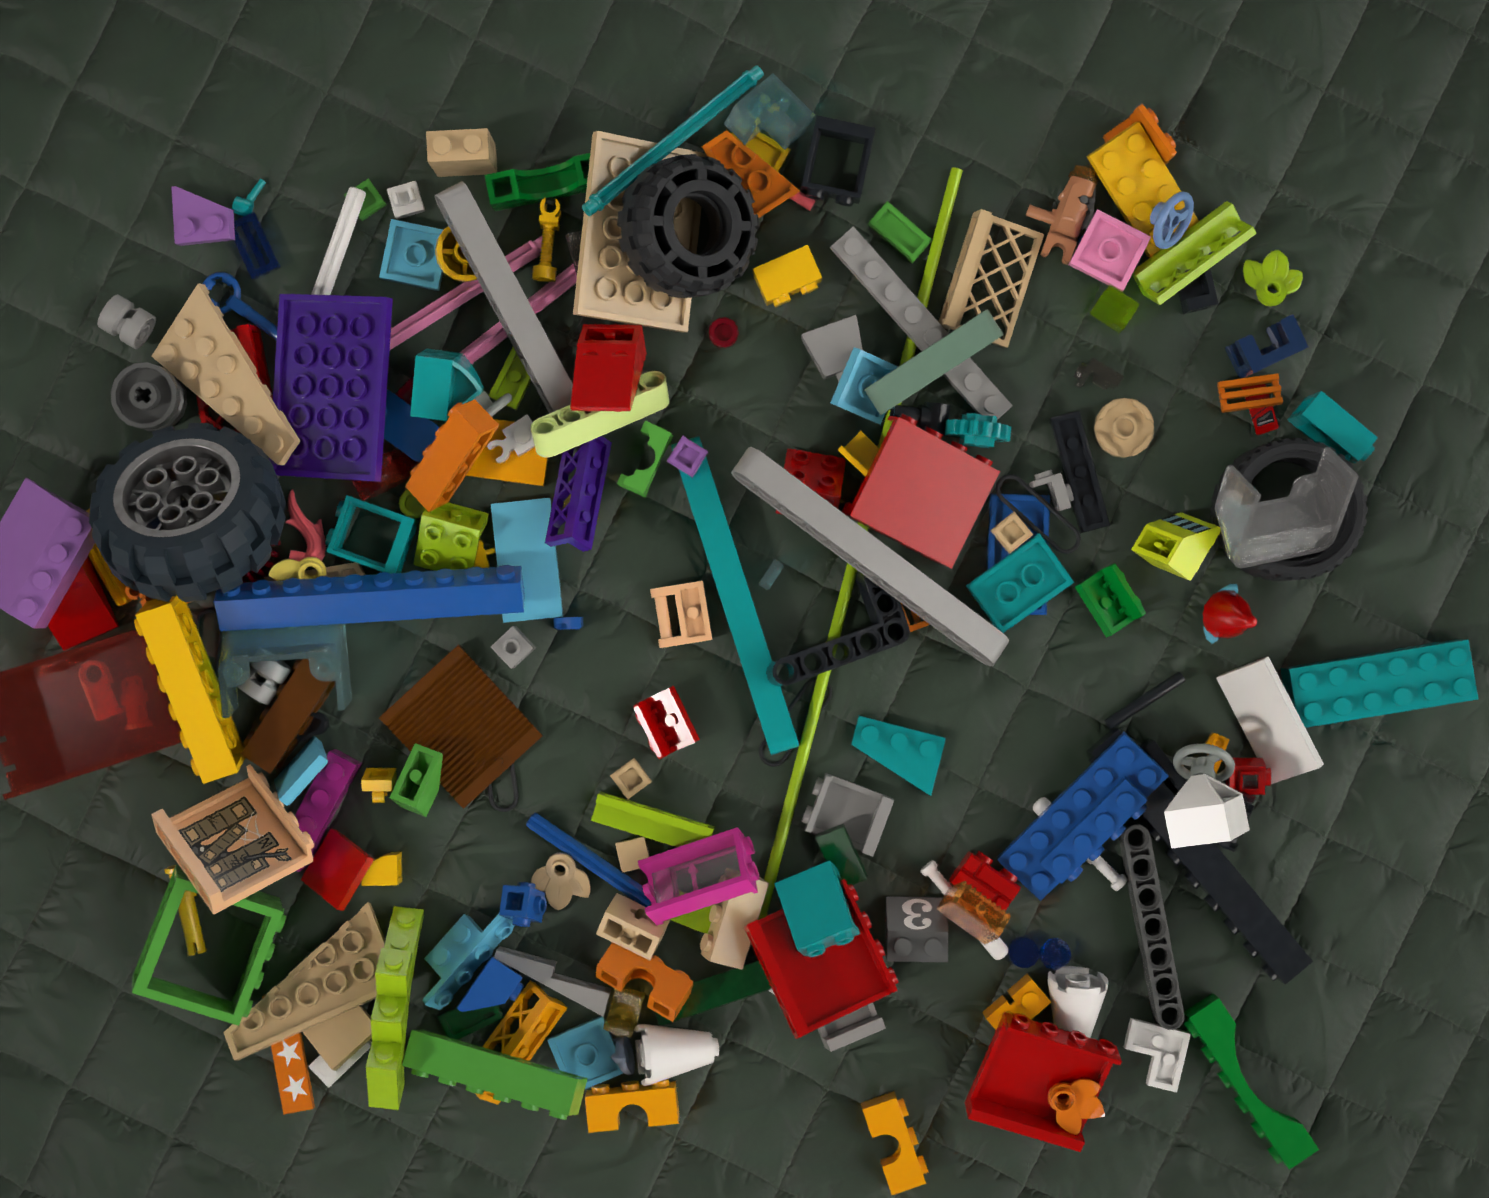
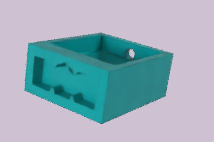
(1329, 423)
(401, 545)

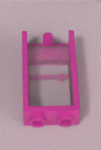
(699, 875)

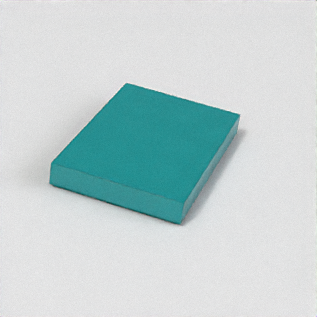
(1019, 583)

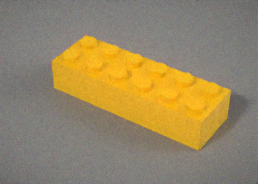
(191, 687)

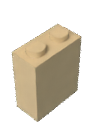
(461, 152)

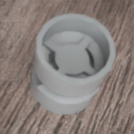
(131, 324)
(275, 673)

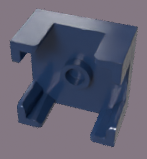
(1285, 340)

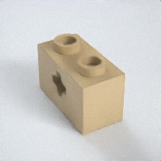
(631, 927)

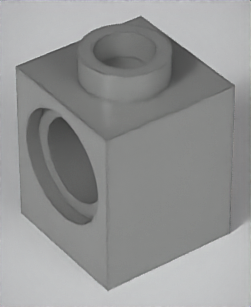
(513, 647)

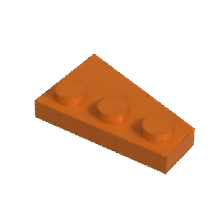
(762, 180)

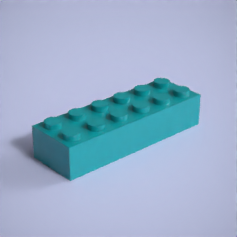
(1381, 682)

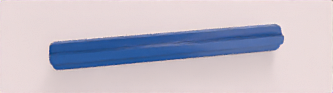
(588, 858)

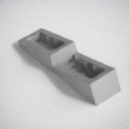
(542, 970)

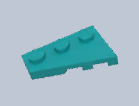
(901, 749)

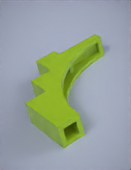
(391, 1008)

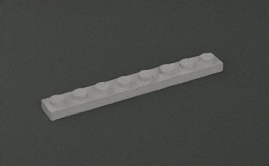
(915, 320)

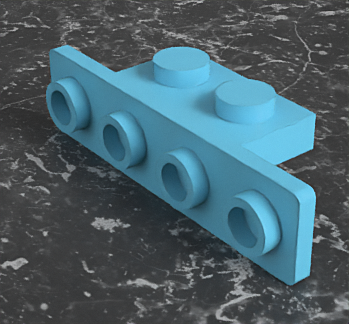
(461, 954)

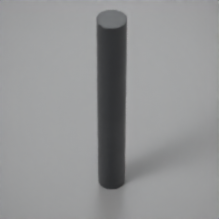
(1144, 700)

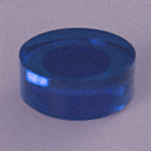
(1023, 952)
(1055, 953)

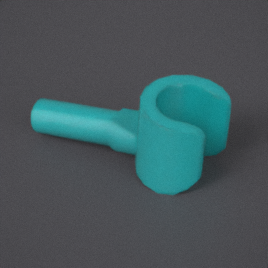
(245, 206)

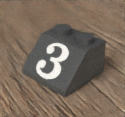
(915, 930)

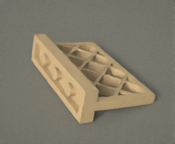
(969, 264)

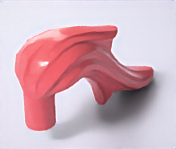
(311, 532)

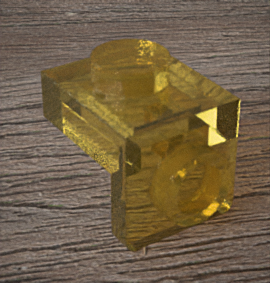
(624, 1012)

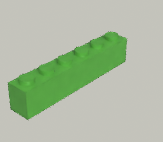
(495, 1073)

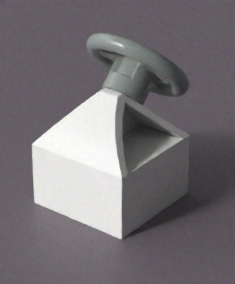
(1205, 807)

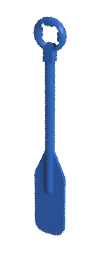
(403, 431)

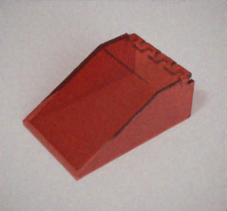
(81, 713)

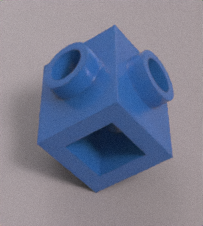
(522, 904)

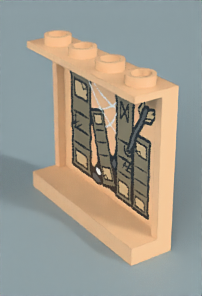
(235, 841)

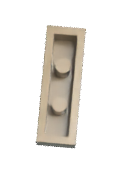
(726, 939)

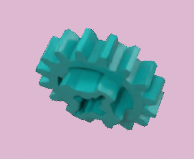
(978, 430)

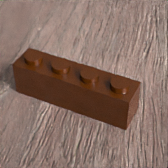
(288, 717)

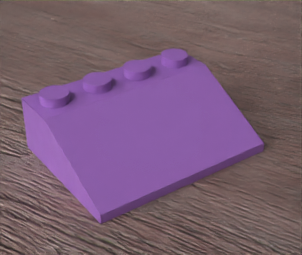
(40, 552)

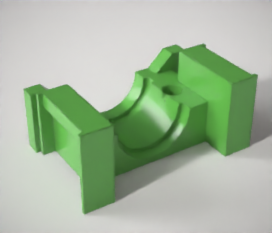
(642, 479)

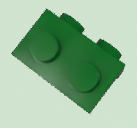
(1110, 599)

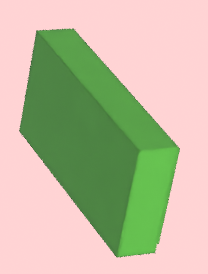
(899, 232)

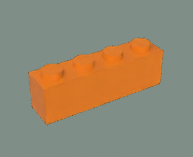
(451, 454)

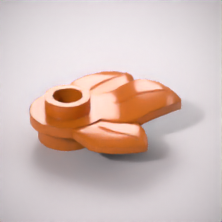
(1078, 1105)

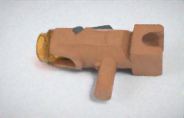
(1072, 213)

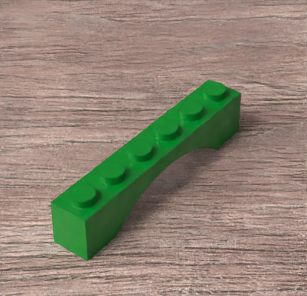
(1216, 1029)

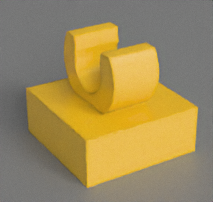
(379, 782)

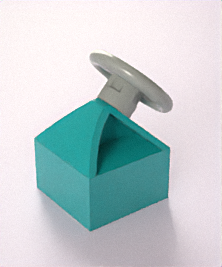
(445, 380)

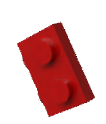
(665, 722)

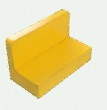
(860, 452)

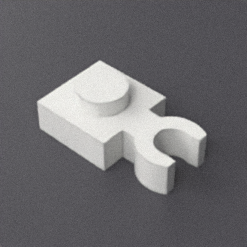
(517, 438)

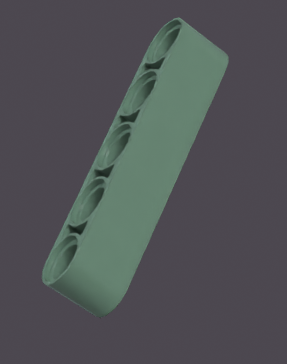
(933, 362)

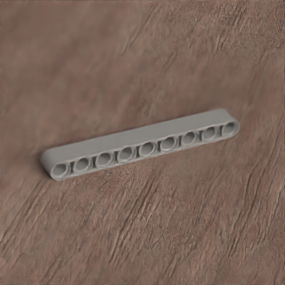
(505, 296)

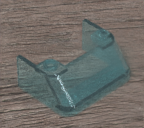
(321, 644)

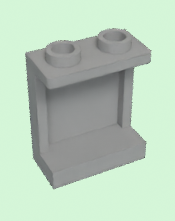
(846, 803)
(851, 1028)

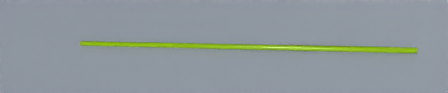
(850, 572)

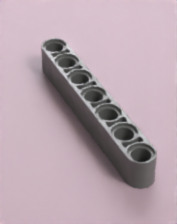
(1160, 936)

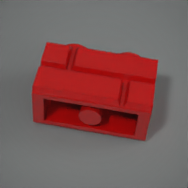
(980, 874)

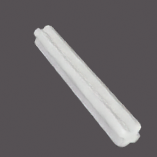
(339, 241)

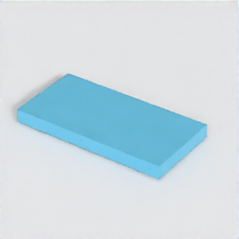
(520, 541)

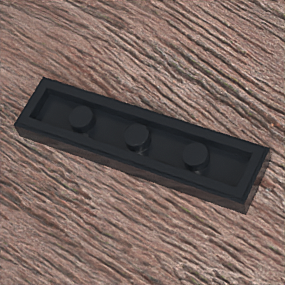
(1079, 471)

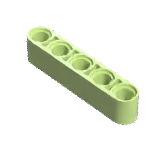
(569, 429)

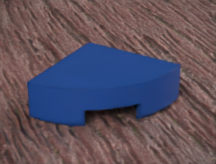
(568, 623)

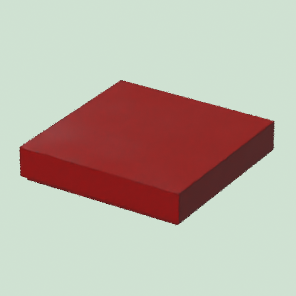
(337, 869)

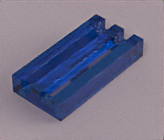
(264, 269)

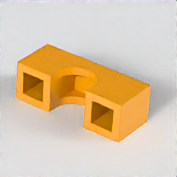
(605, 1103)
(903, 1168)

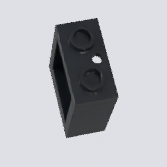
(843, 131)

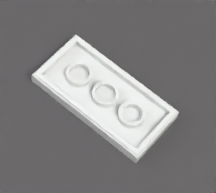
(1270, 719)

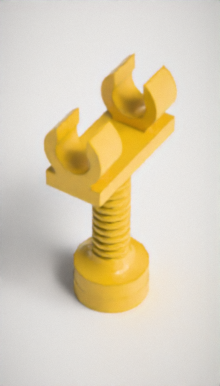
(549, 223)

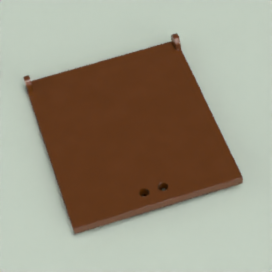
(466, 720)

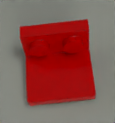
(818, 472)

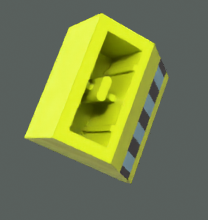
(1176, 543)

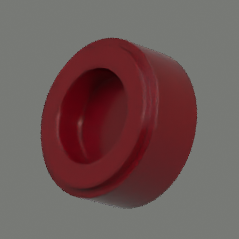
(723, 332)

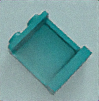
(816, 909)

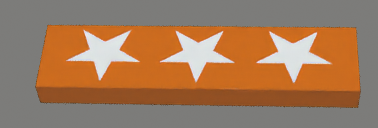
(292, 1074)

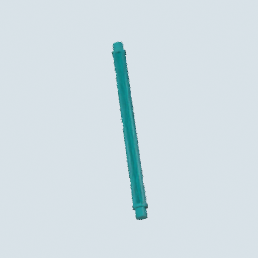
(673, 140)

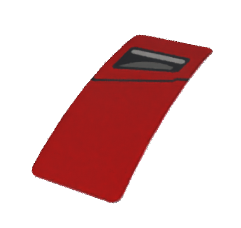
(1264, 417)

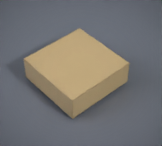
(1011, 532)
(631, 778)
(630, 852)

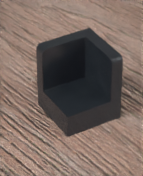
(1198, 294)

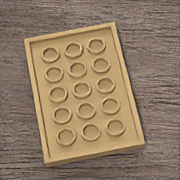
(604, 280)

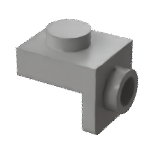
(1060, 493)

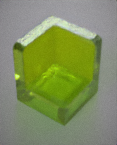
(1114, 308)

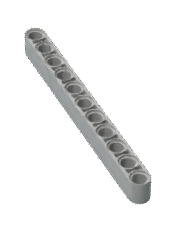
(870, 556)

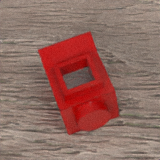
(1250, 776)

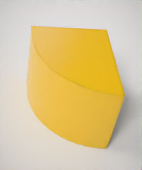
(384, 871)

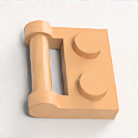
(691, 613)

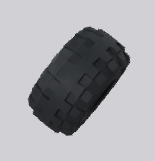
(650, 232)

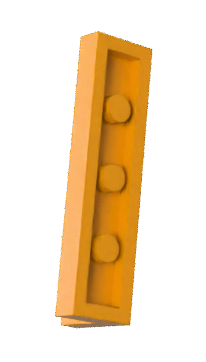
(533, 1027)

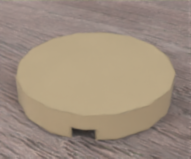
(1124, 427)

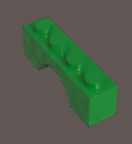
(525, 187)

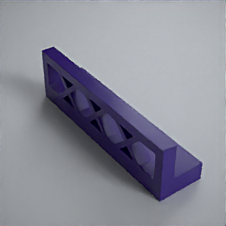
(585, 492)

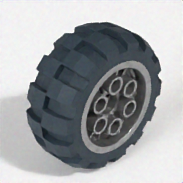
(187, 512)

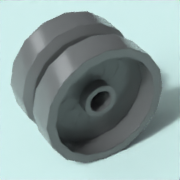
(131, 395)

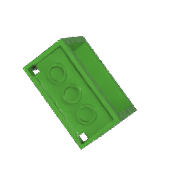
(193, 1000)

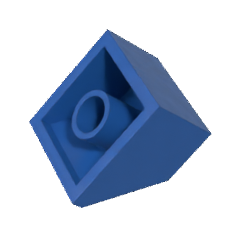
(492, 987)

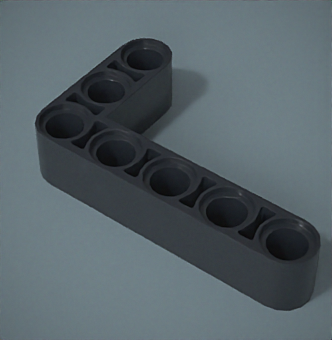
(850, 642)

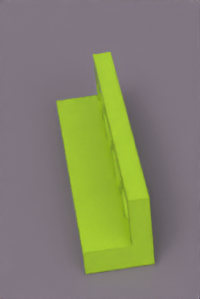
(1191, 252)
(648, 821)

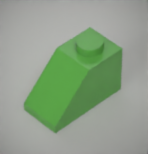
(418, 780)

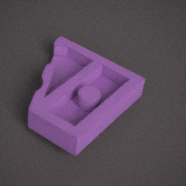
(200, 219)

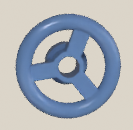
(1166, 219)

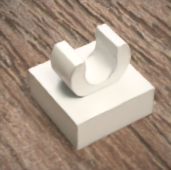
(406, 200)

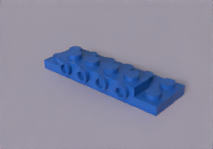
(1084, 817)

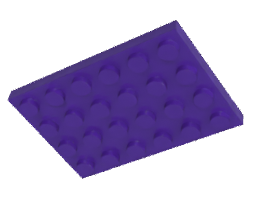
(333, 383)

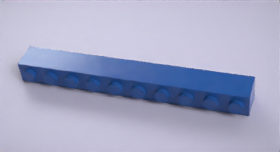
(371, 598)

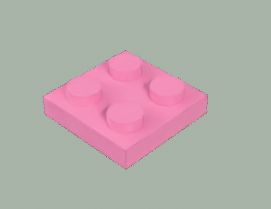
(1109, 250)

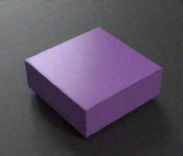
(687, 456)

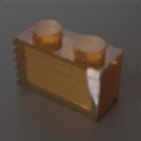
(973, 912)

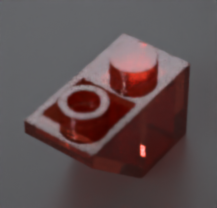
(395, 471)

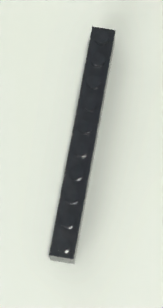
(1224, 888)

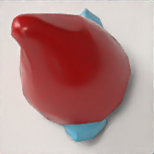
(1227, 615)

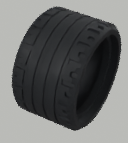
(1307, 455)

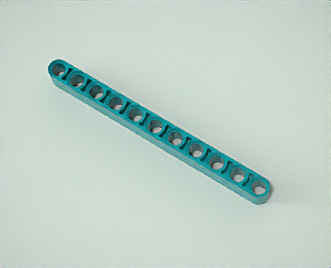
(738, 606)

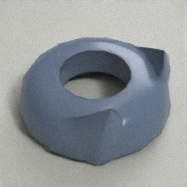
(624, 1055)

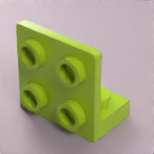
(449, 537)

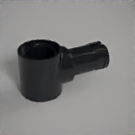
(928, 415)

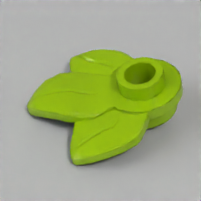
(1272, 273)

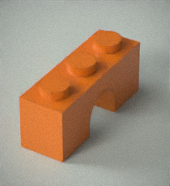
(669, 986)

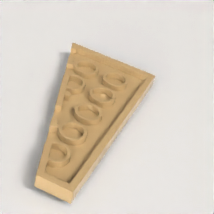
(219, 371)
(321, 987)

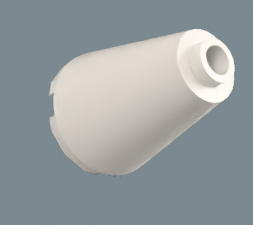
(1076, 998)
(672, 1051)

